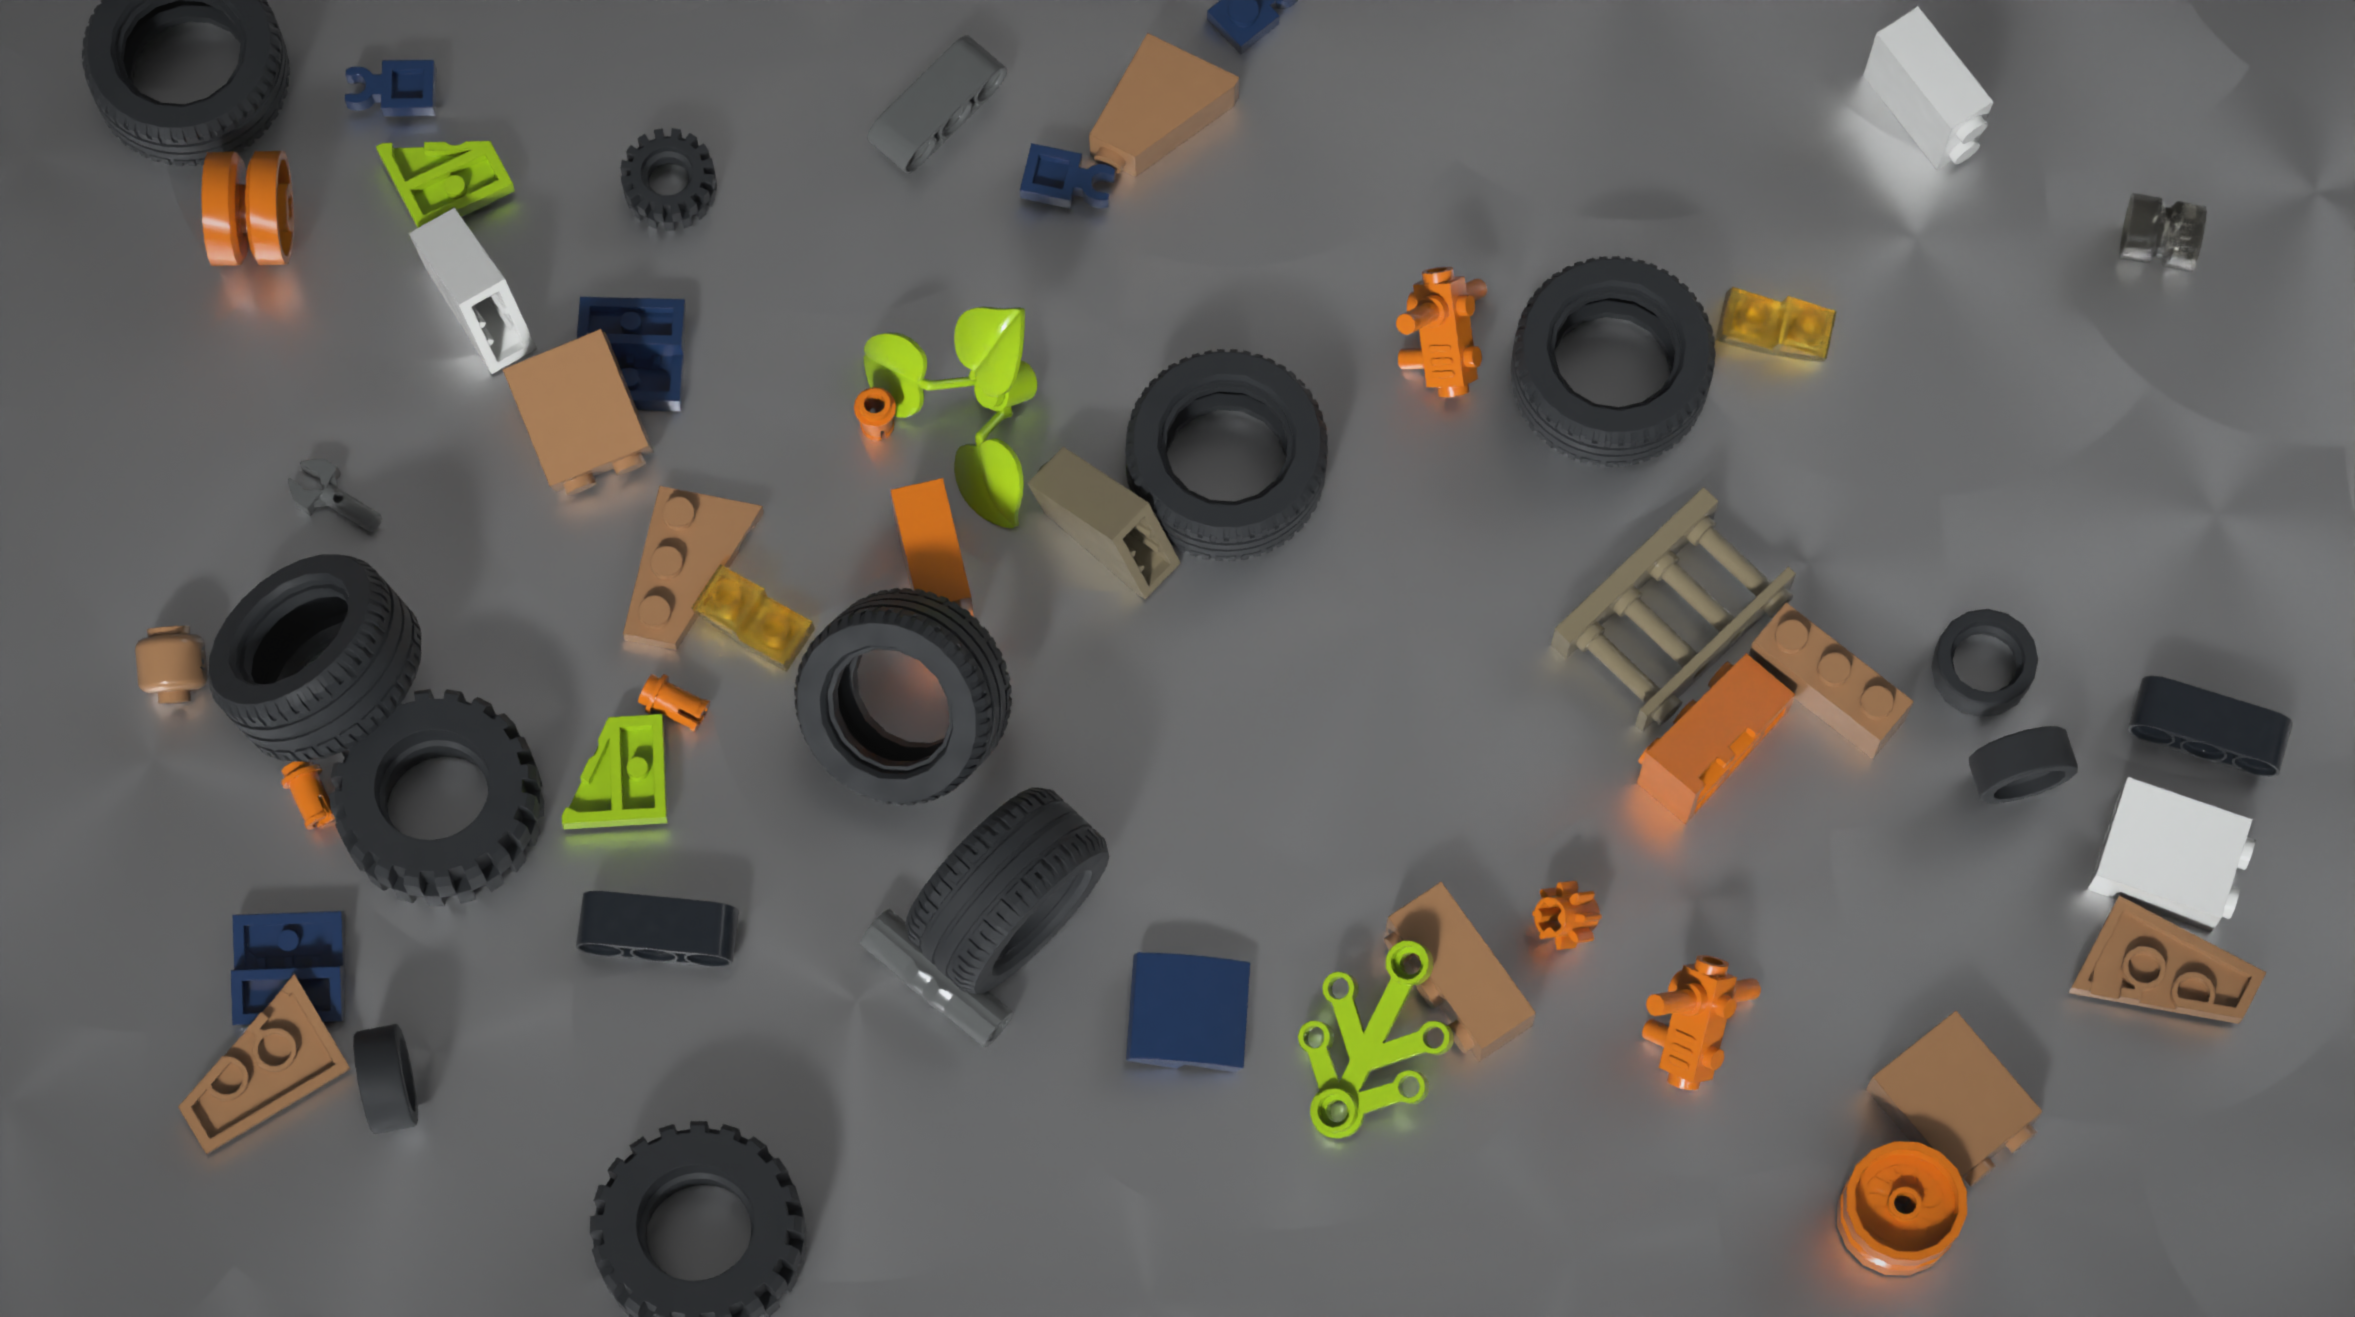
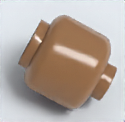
(171, 663)

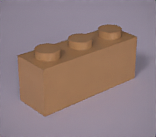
(1831, 680)
(1466, 975)

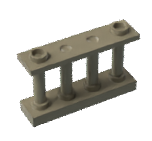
(1659, 560)

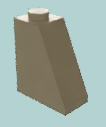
(1105, 520)

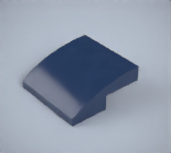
(646, 343)
(276, 947)
(1188, 1011)

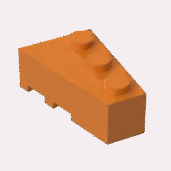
(1713, 736)

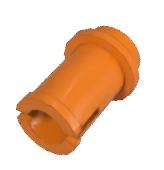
(884, 408)
(673, 702)
(308, 792)

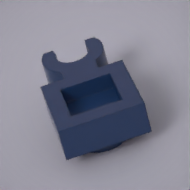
(1246, 20)
(402, 88)
(1057, 175)

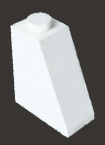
(473, 290)

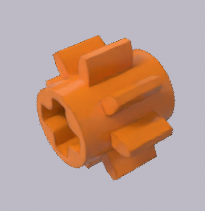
(1566, 915)

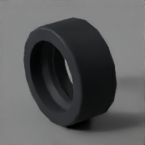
(1992, 624)
(2023, 764)
(385, 1079)

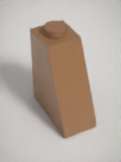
(1159, 106)

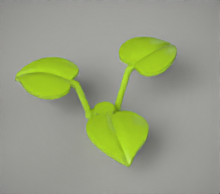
(992, 347)

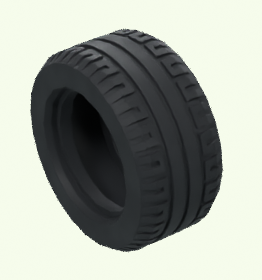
(187, 131)
(1625, 292)
(1231, 384)
(340, 695)
(858, 747)
(1007, 890)

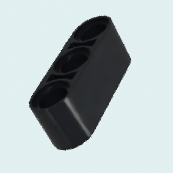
(2210, 726)
(657, 928)

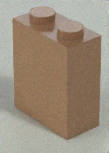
(579, 413)
(1956, 1098)

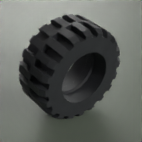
(449, 864)
(684, 1161)

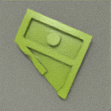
(445, 177)
(624, 777)

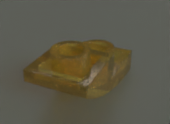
(1774, 327)
(753, 618)

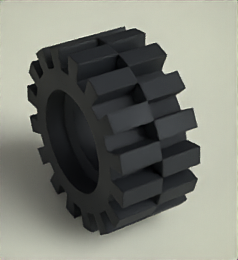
(662, 151)

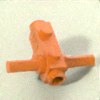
(1442, 313)
(1700, 1004)

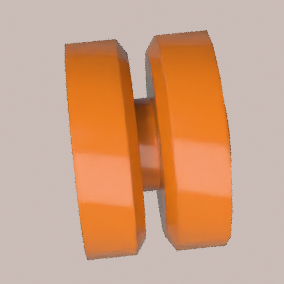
(247, 208)
(1932, 1208)

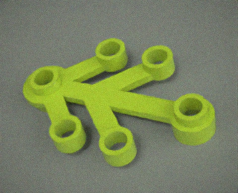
(1368, 1047)

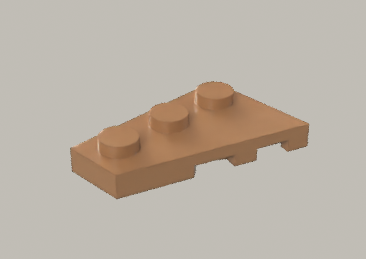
(681, 553)
(2165, 968)
(265, 1071)

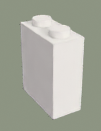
(1928, 89)
(2172, 855)

